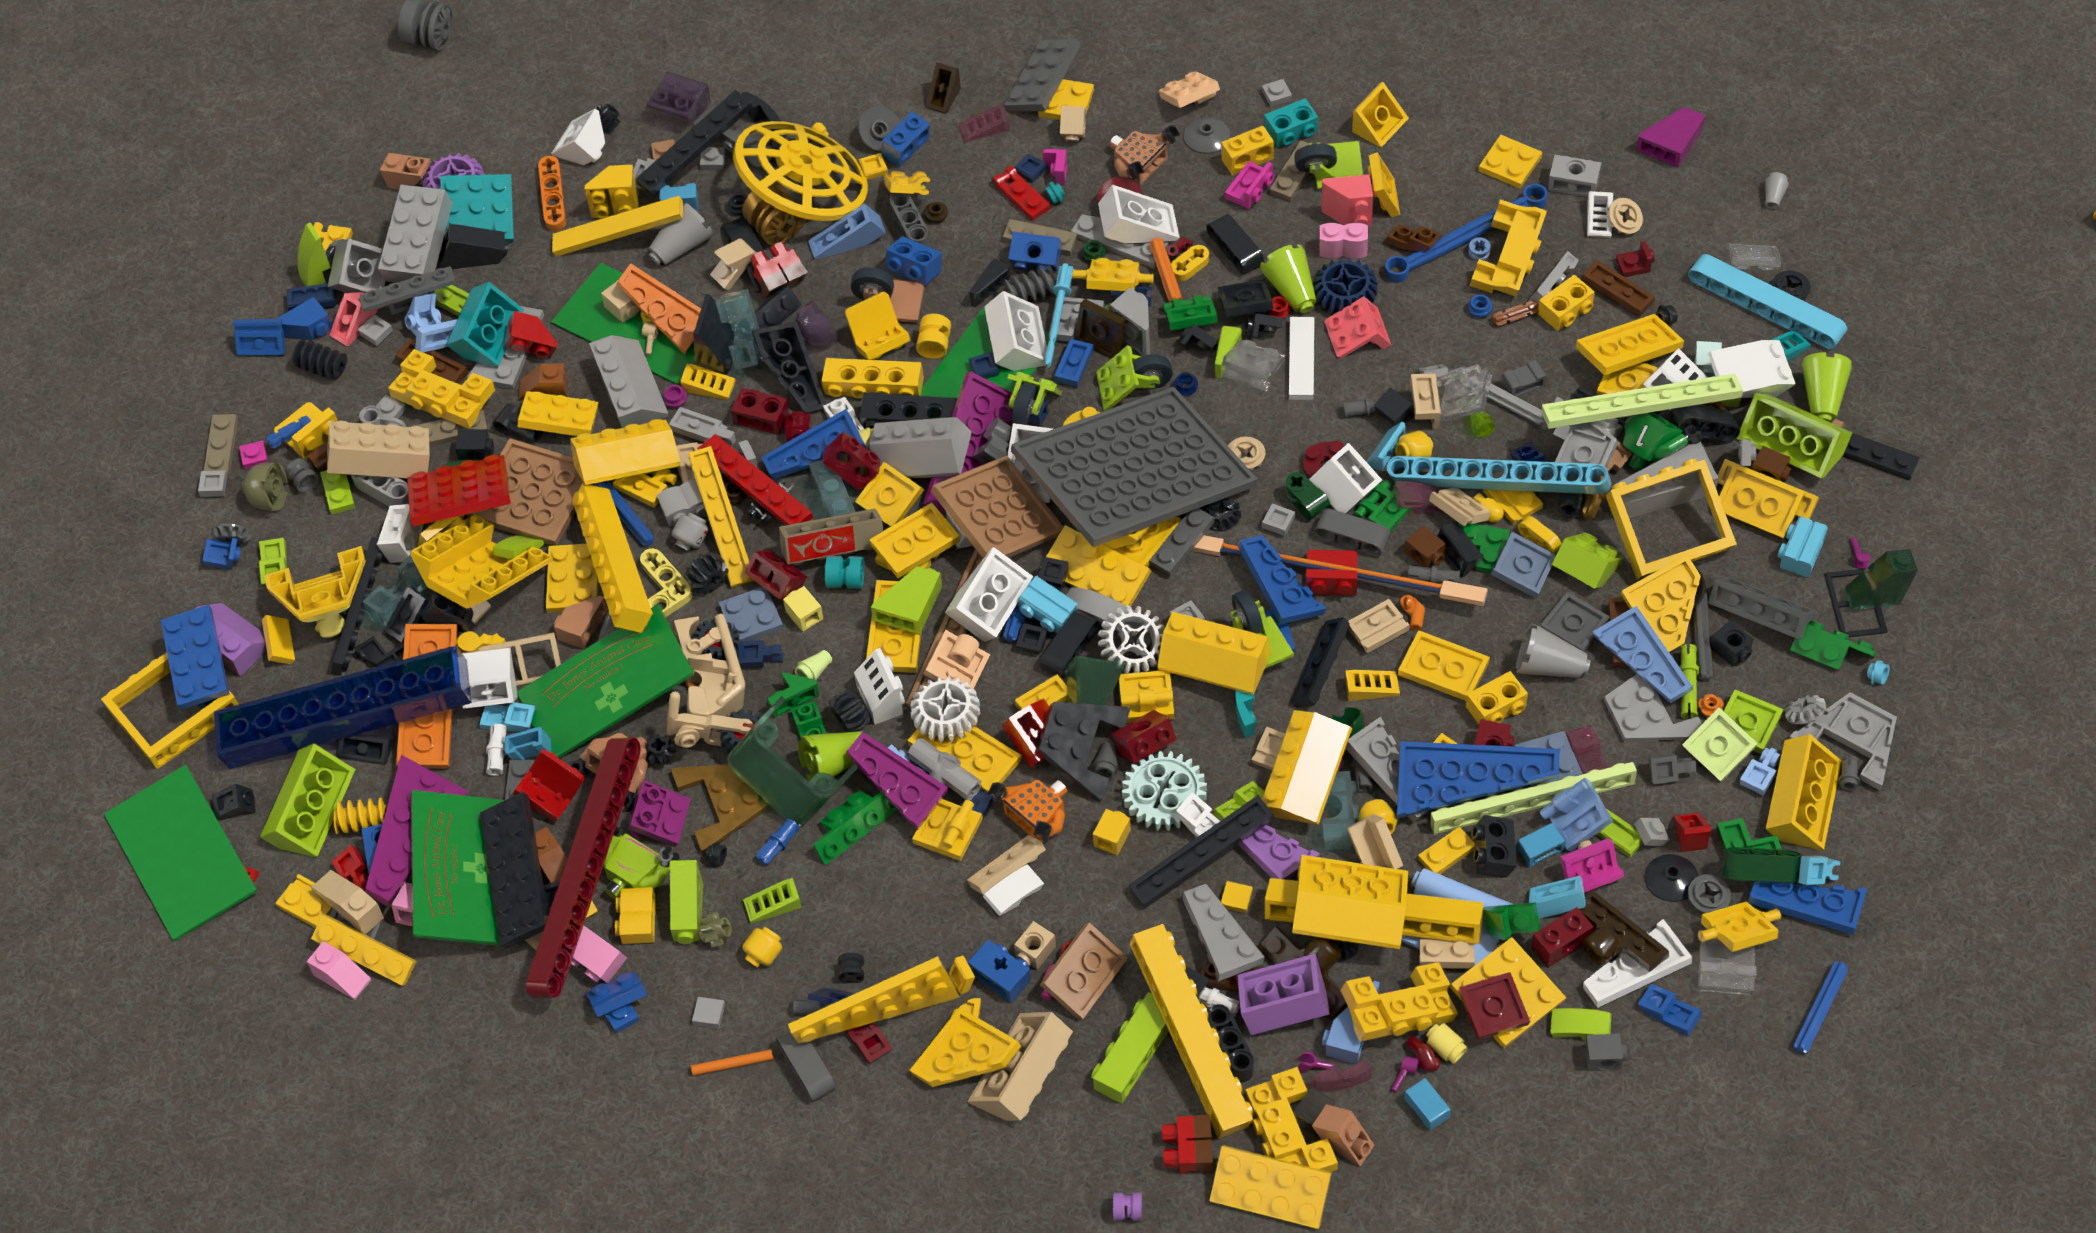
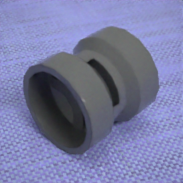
(301, 474)

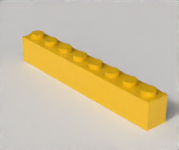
(612, 558)
(1424, 915)
(1191, 1031)

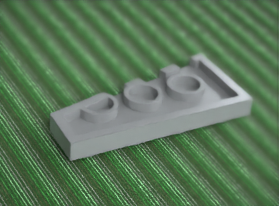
(511, 364)
(1224, 939)

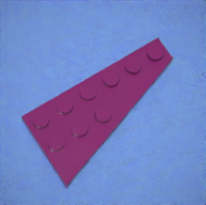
(976, 407)
(393, 852)

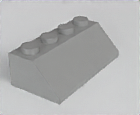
(628, 380)
(922, 446)

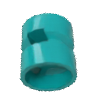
(844, 572)

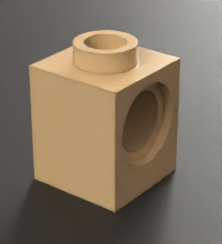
(1072, 123)
(1035, 936)

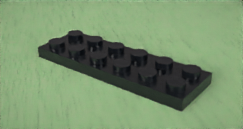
(514, 870)

